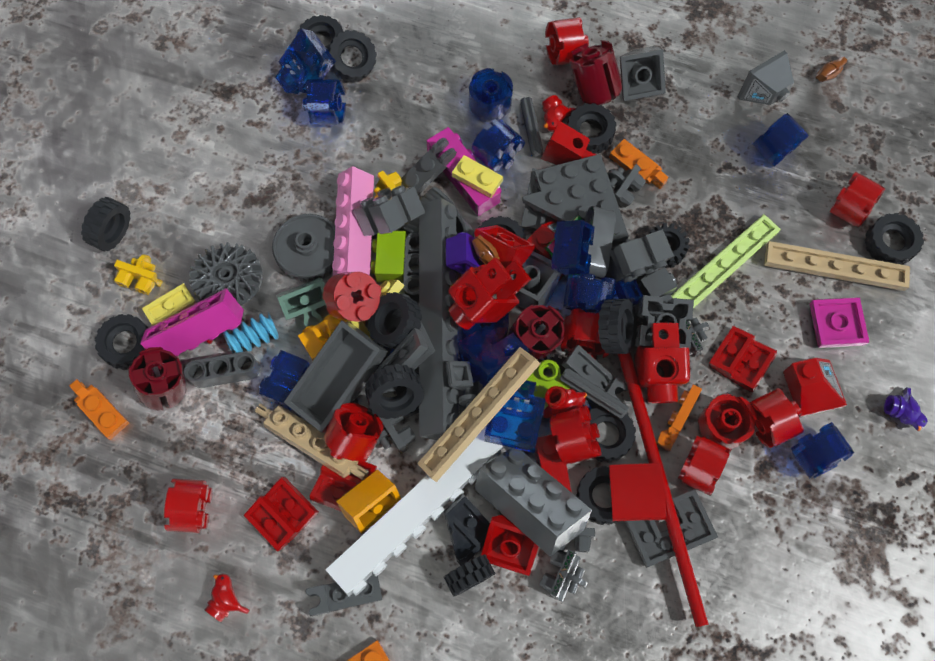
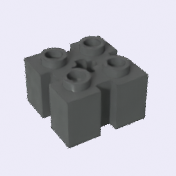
(388, 210)
(640, 257)
(653, 310)

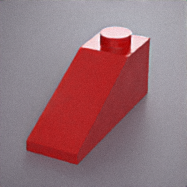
(549, 460)

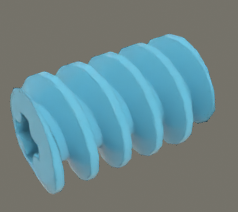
(251, 334)

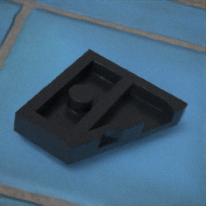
(466, 528)

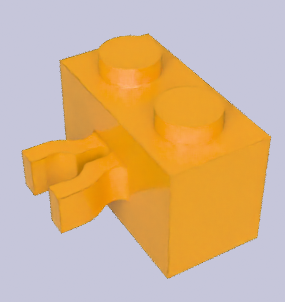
(316, 336)
(369, 501)

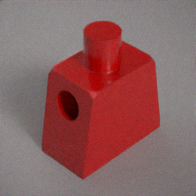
(566, 145)

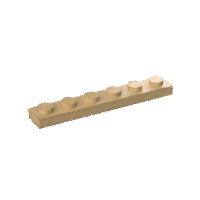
(837, 266)
(478, 414)

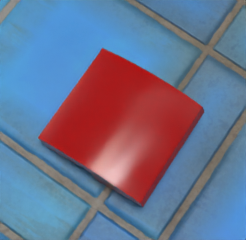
(742, 359)
(332, 486)
(637, 492)
(281, 513)

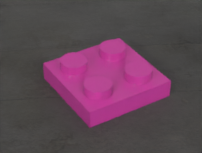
(839, 322)

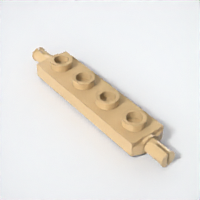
(307, 439)

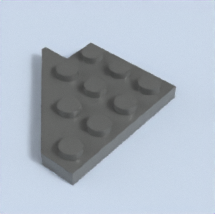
(572, 189)

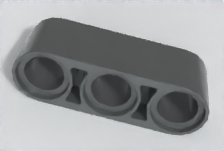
(600, 251)
(411, 277)
(212, 365)

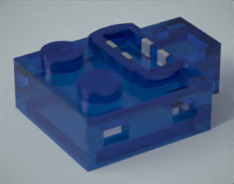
(303, 60)
(518, 420)

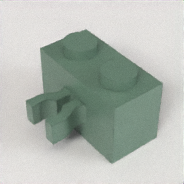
(302, 300)

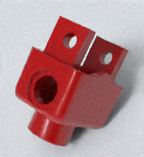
(475, 291)
(670, 358)

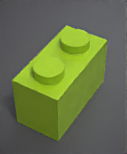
(389, 256)

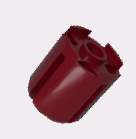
(596, 73)
(530, 320)
(151, 389)

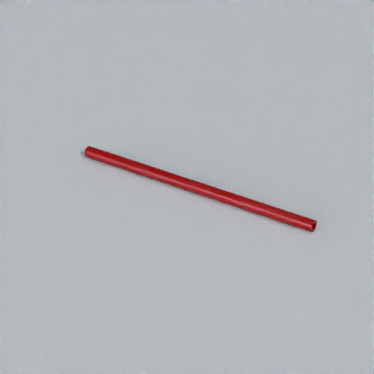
(672, 521)

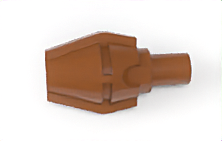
(831, 69)
(485, 250)

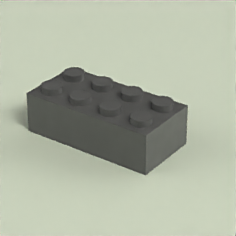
(336, 375)
(532, 500)

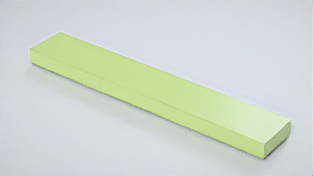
(728, 261)

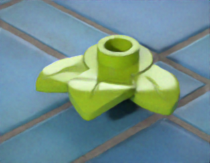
(543, 382)

